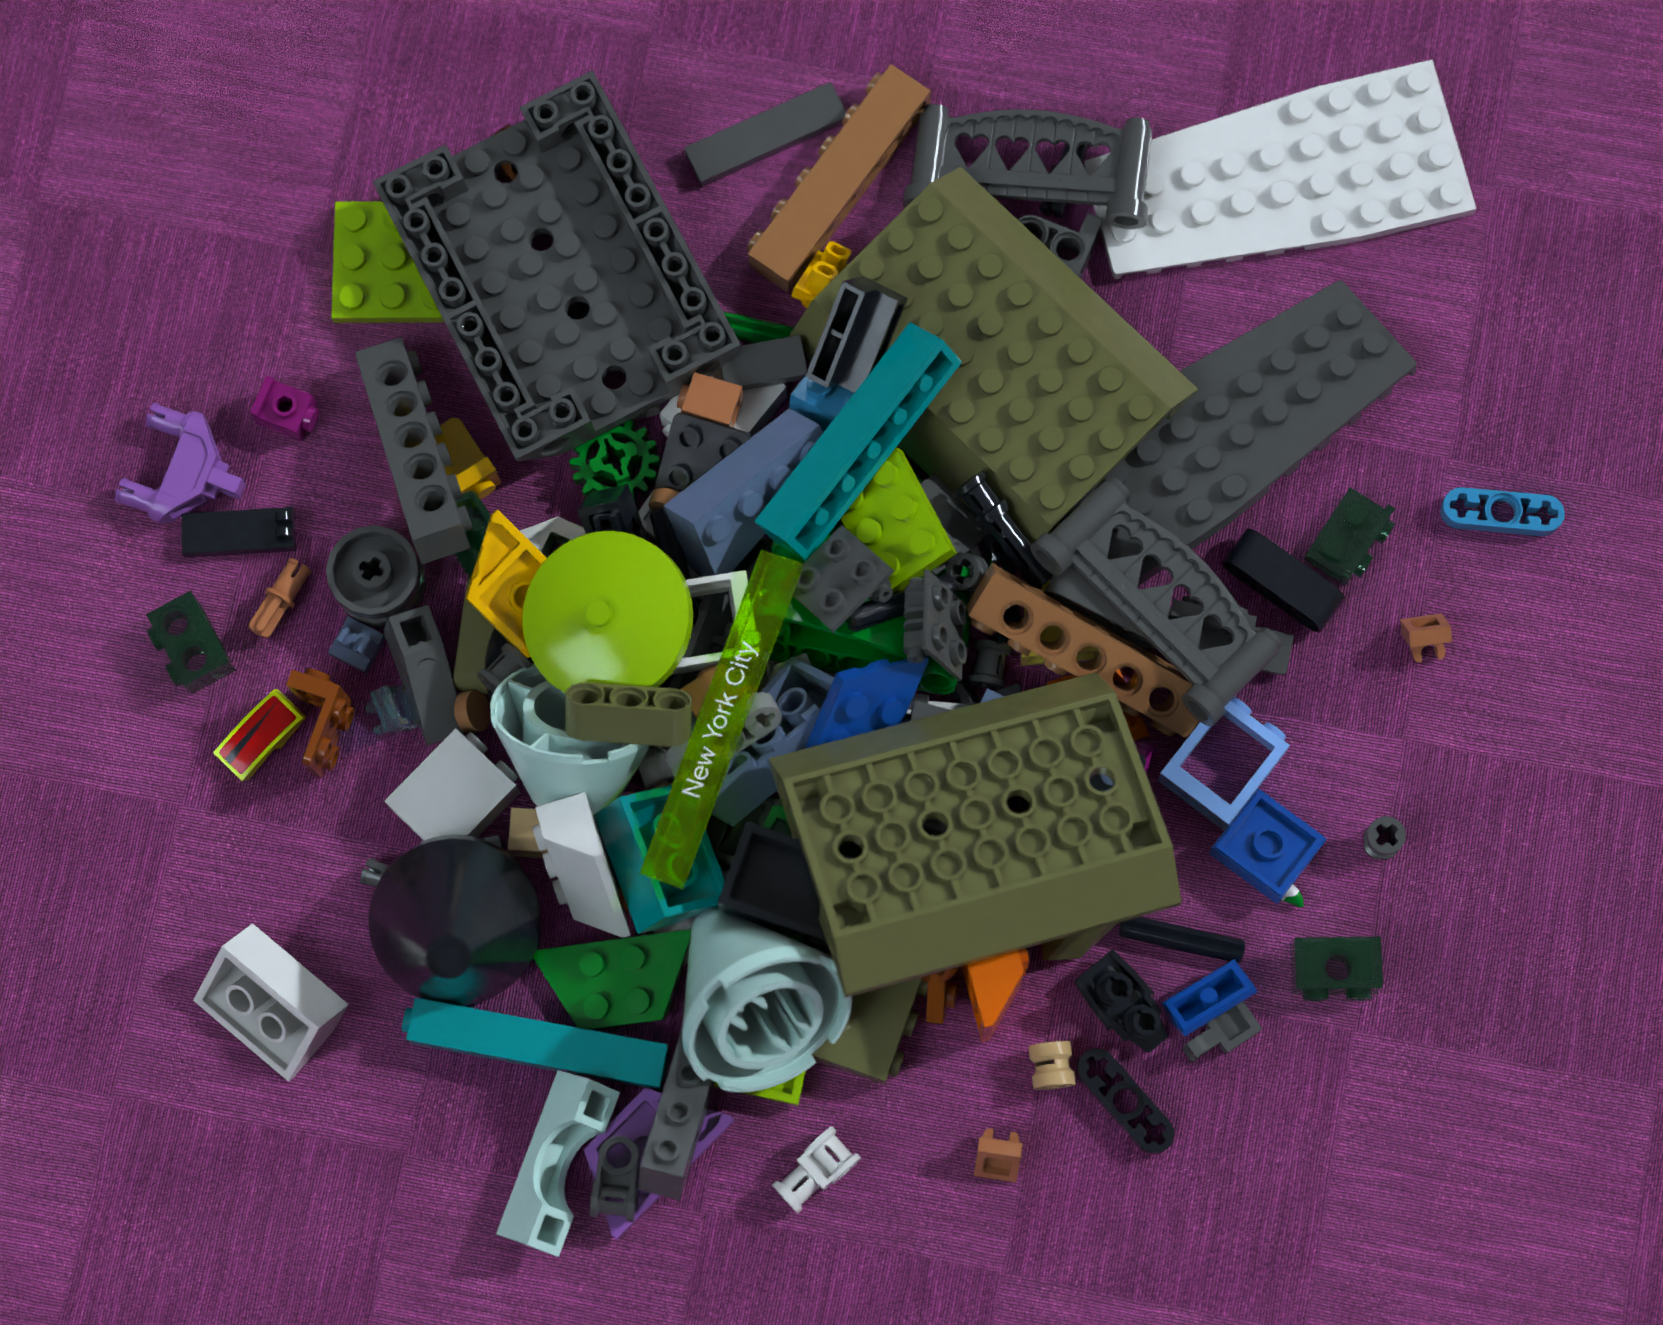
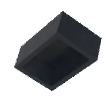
(773, 885)

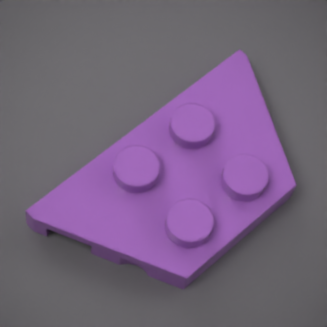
(636, 1124)

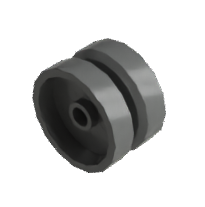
(370, 597)

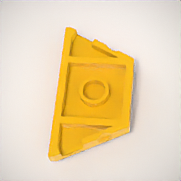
(503, 577)

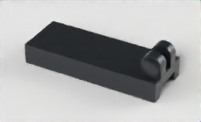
(238, 532)

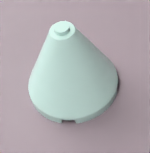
(756, 1003)

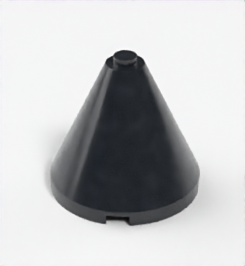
(454, 920)

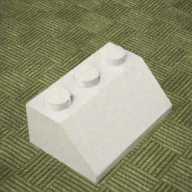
(580, 863)
(269, 1001)

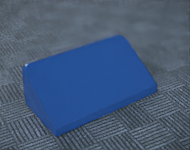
(1208, 998)

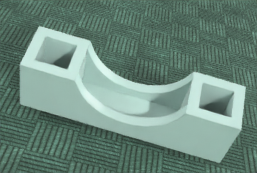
(537, 1206)

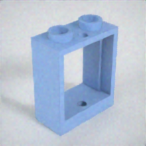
(1200, 796)

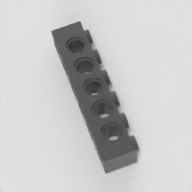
(412, 450)

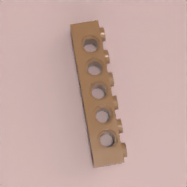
(1002, 589)

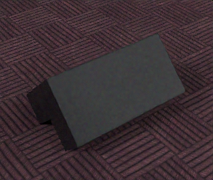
(856, 333)

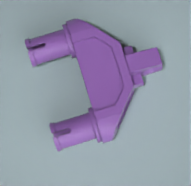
(192, 475)

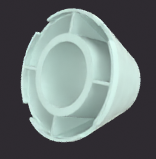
(550, 763)

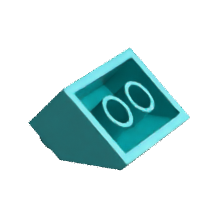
(627, 833)

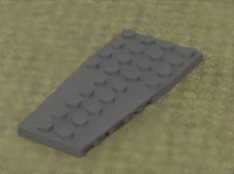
(1257, 416)

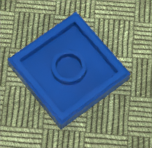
(1267, 846)

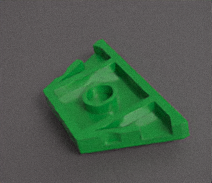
(616, 978)

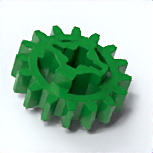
(628, 454)

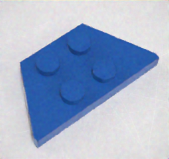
(867, 700)

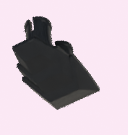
(1122, 1001)

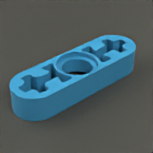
(1531, 526)

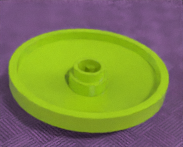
(607, 613)

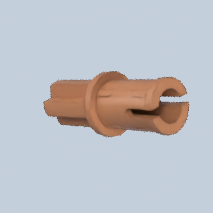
(278, 599)

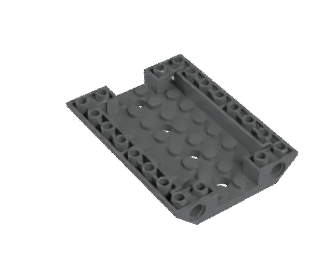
(608, 250)

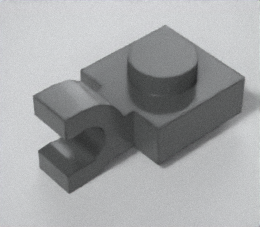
(1226, 1031)

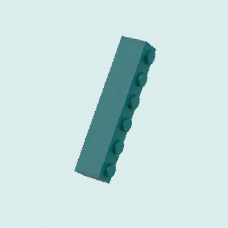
(858, 441)

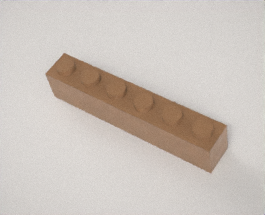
(838, 178)

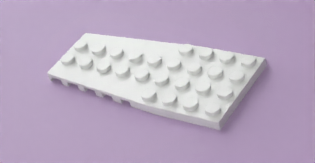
(1298, 174)

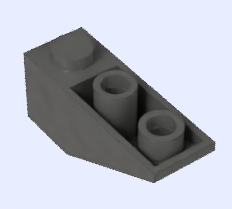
(423, 671)

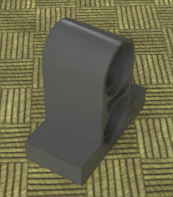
(1058, 237)

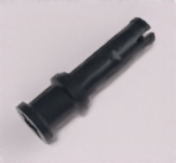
(993, 515)

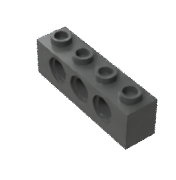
(675, 1129)

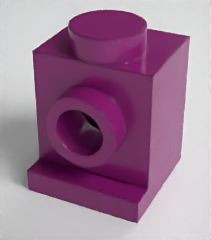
(293, 423)

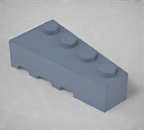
(720, 508)
(749, 780)

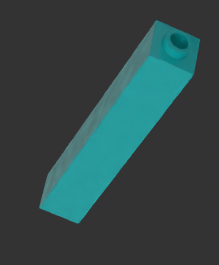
(536, 1043)

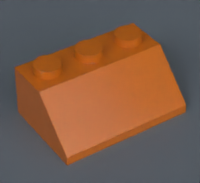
(993, 986)

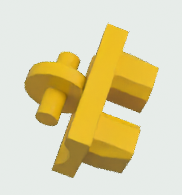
(821, 272)

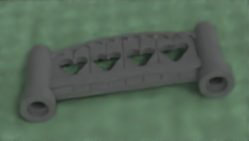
(1115, 183)
(1214, 672)

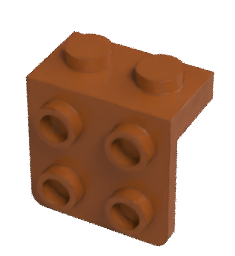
(335, 716)

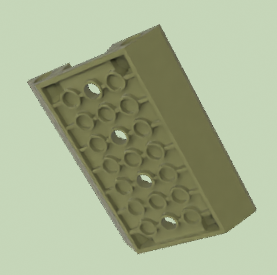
(995, 874)

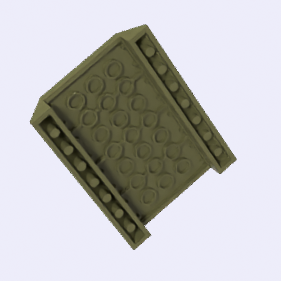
(1047, 371)

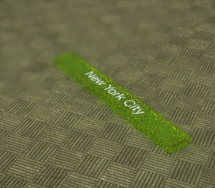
(721, 719)

